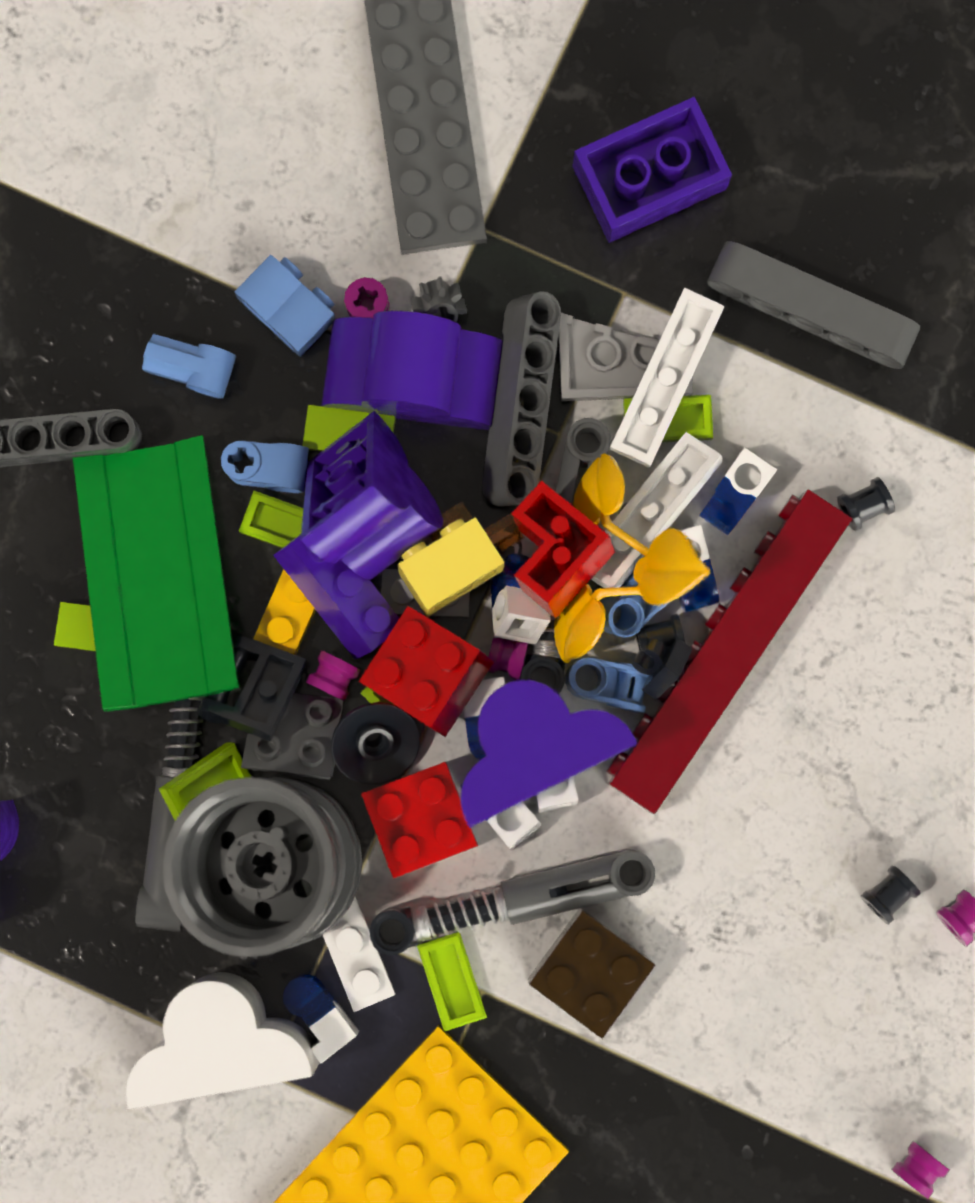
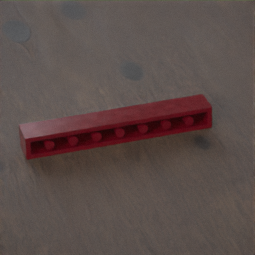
(729, 650)

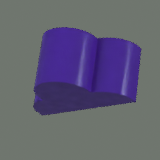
(413, 369)
(366, 501)
(534, 746)

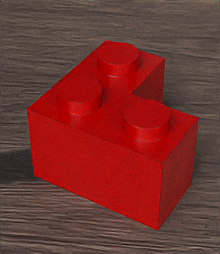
(568, 549)

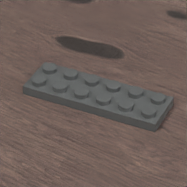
(425, 124)

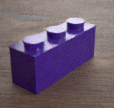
(341, 597)

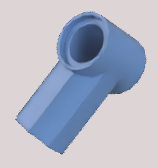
(201, 368)

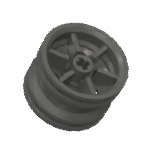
(198, 862)

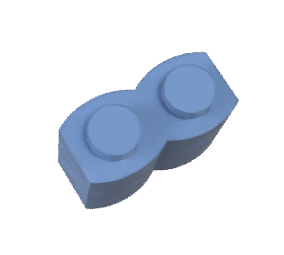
(286, 304)

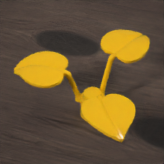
(662, 575)

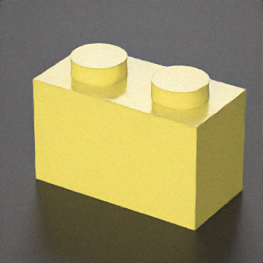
(450, 565)

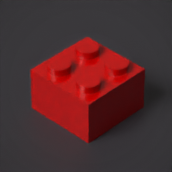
(426, 671)
(419, 819)

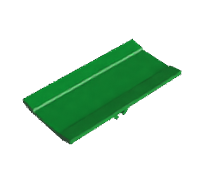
(154, 575)

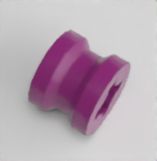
(367, 305)
(507, 656)
(333, 675)
(960, 917)
(920, 1170)

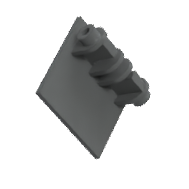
(301, 740)

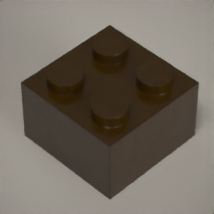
(591, 973)

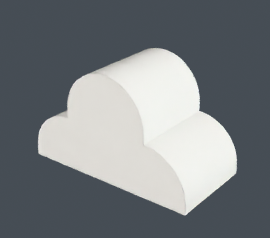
(219, 1044)

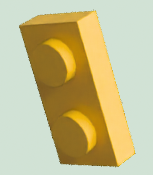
(285, 617)

